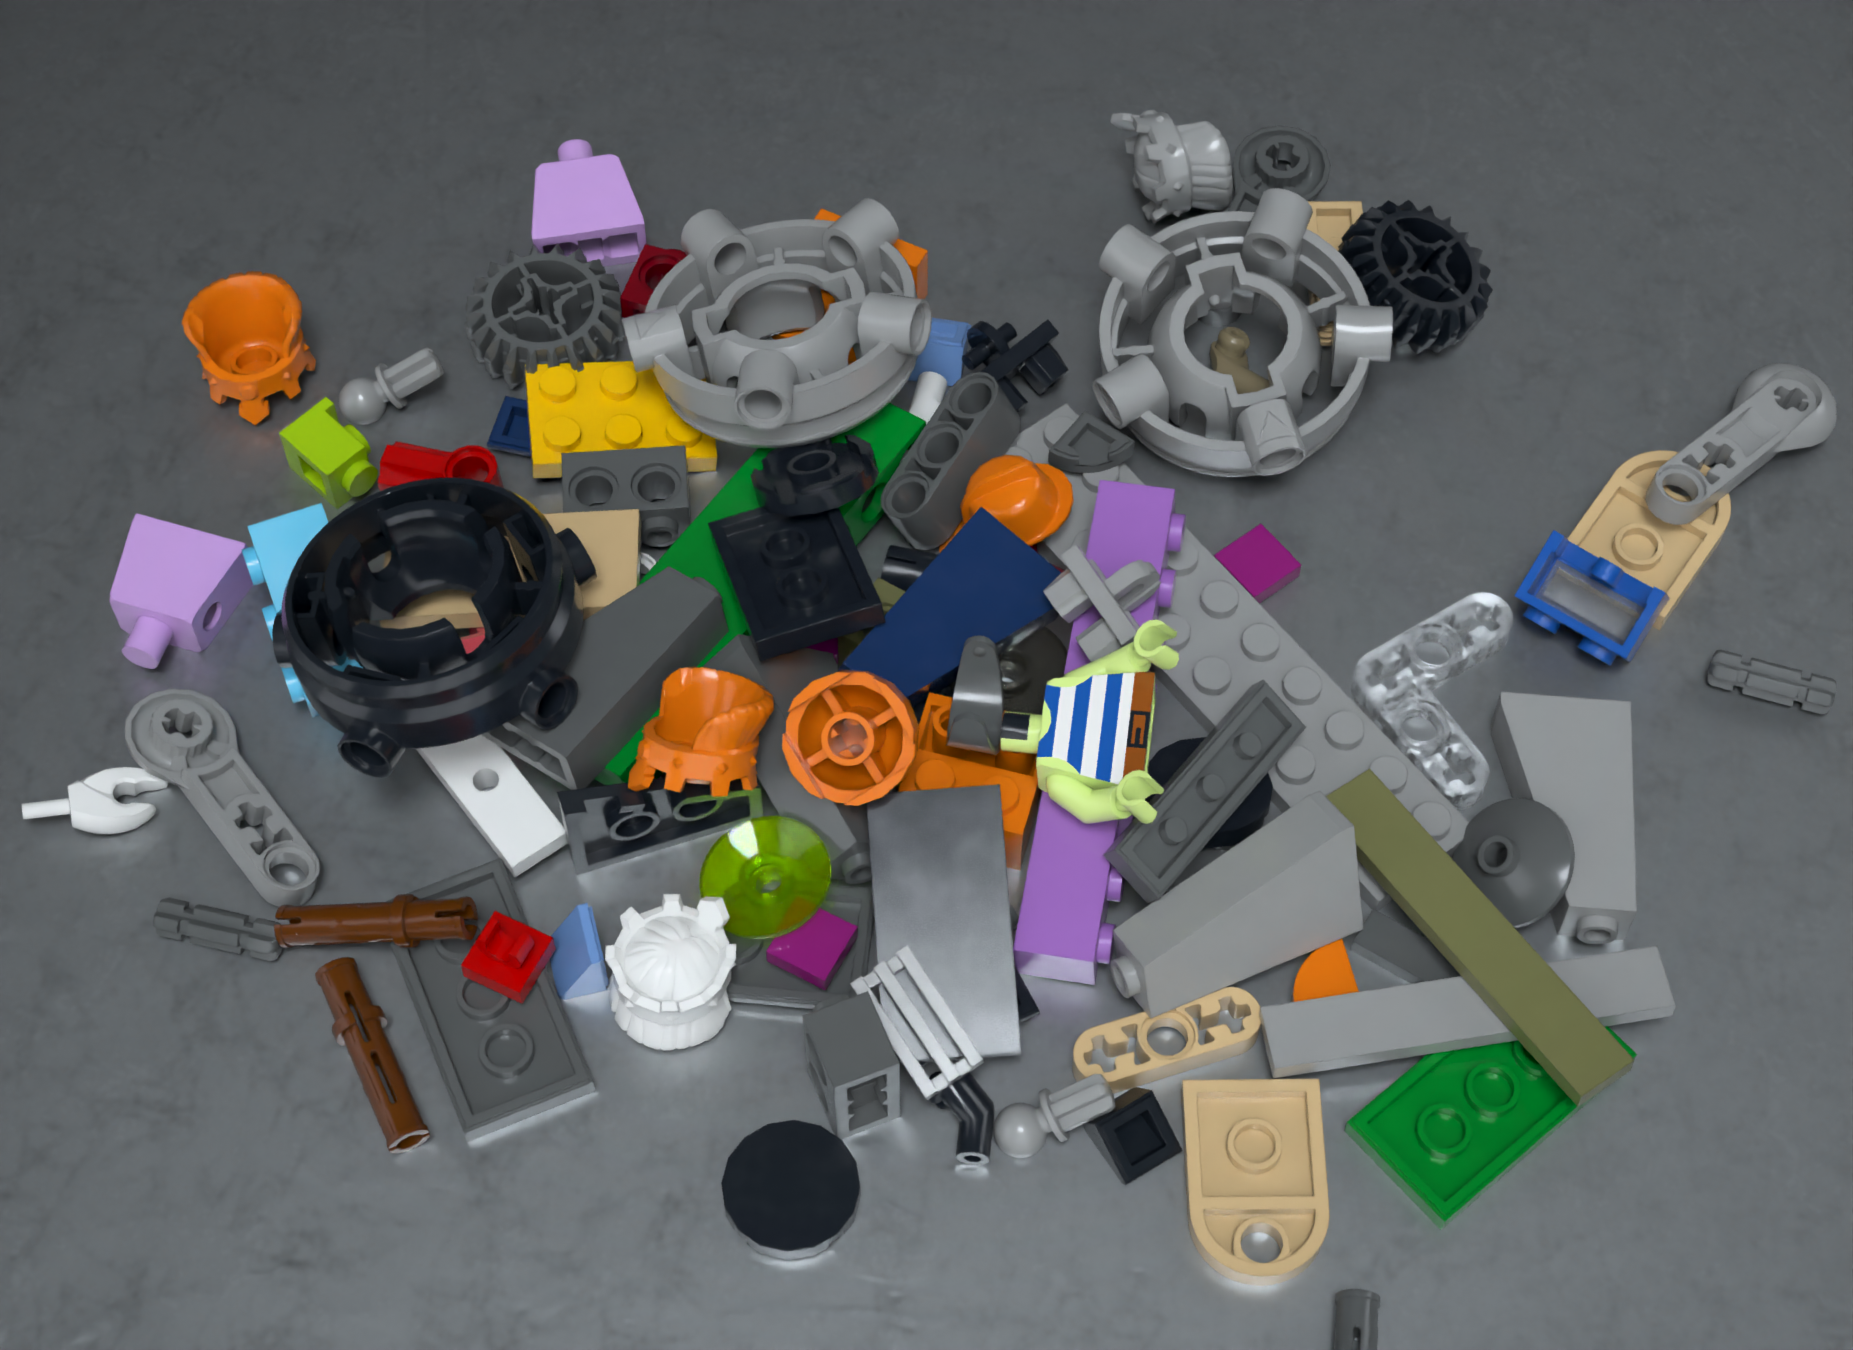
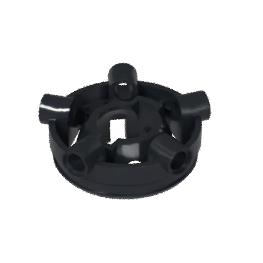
(419, 680)

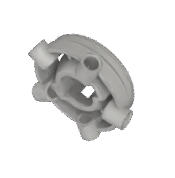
(1229, 264)
(768, 285)

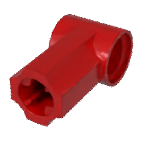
(411, 463)

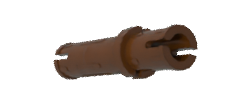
(401, 921)
(345, 989)

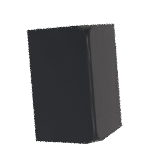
(1134, 1135)

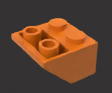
(952, 767)

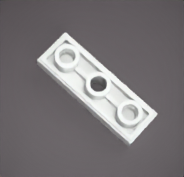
(509, 815)

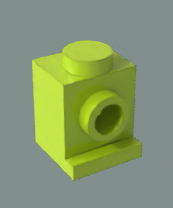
(329, 455)

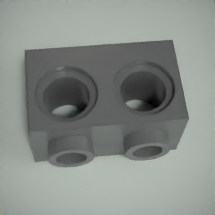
(630, 481)
(852, 1064)

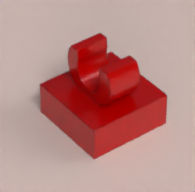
(508, 957)

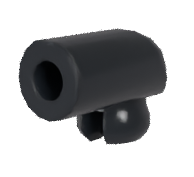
(975, 1114)

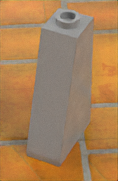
(1580, 765)
(1245, 911)

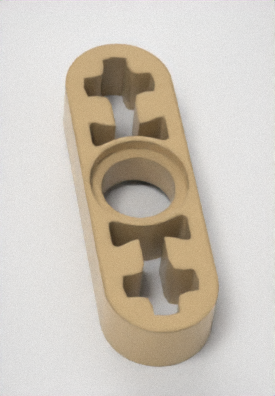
(1218, 1046)

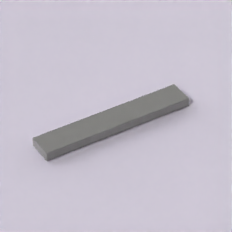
(1448, 1014)

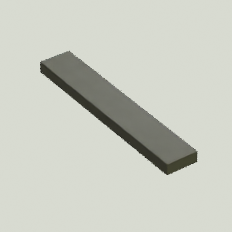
(1480, 942)

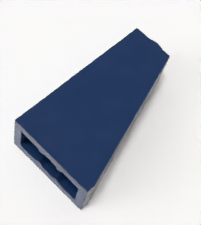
(976, 586)

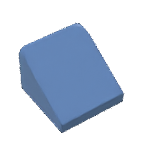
(944, 351)
(578, 956)

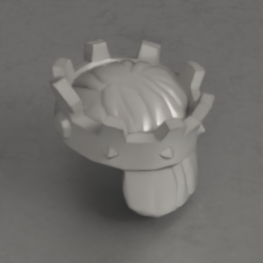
(1177, 164)

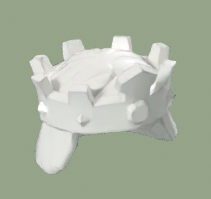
(672, 973)

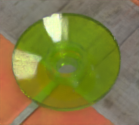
(761, 853)

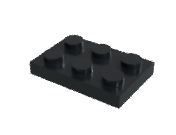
(795, 578)

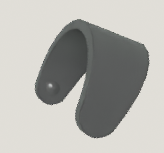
(977, 699)

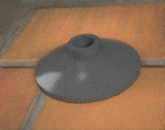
(1536, 862)

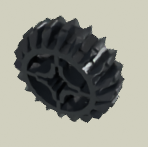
(1419, 271)

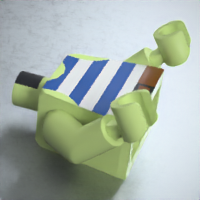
(1098, 731)

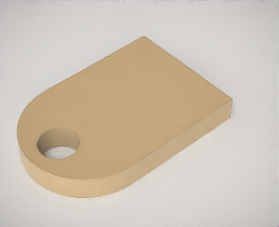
(1642, 545)
(1255, 1168)

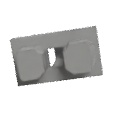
(1114, 598)

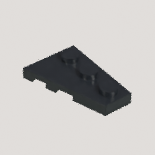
(621, 824)

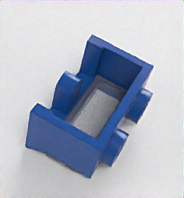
(1591, 599)

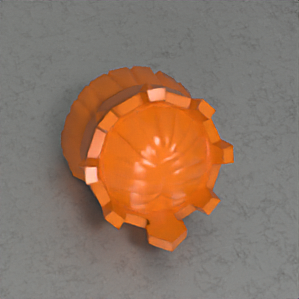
(249, 340)
(703, 731)

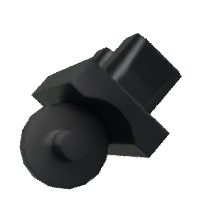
(1031, 357)

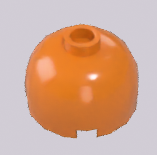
(850, 737)

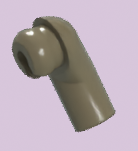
(1229, 357)

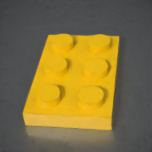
(602, 411)

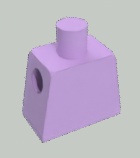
(587, 206)
(175, 588)

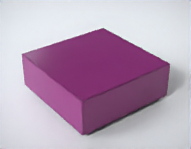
(1259, 563)
(814, 948)

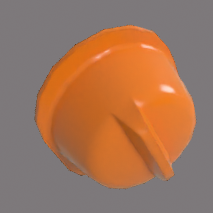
(1021, 495)

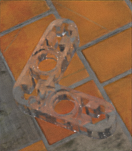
(1412, 690)

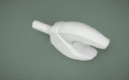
(94, 802)

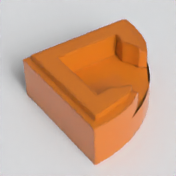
(1325, 974)

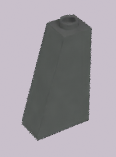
(620, 675)
(785, 676)

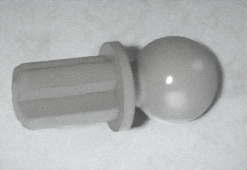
(365, 400)
(1023, 1129)

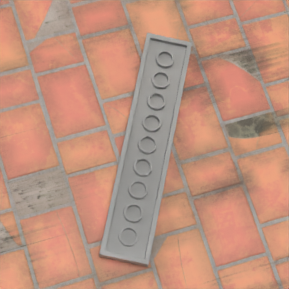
(1233, 643)

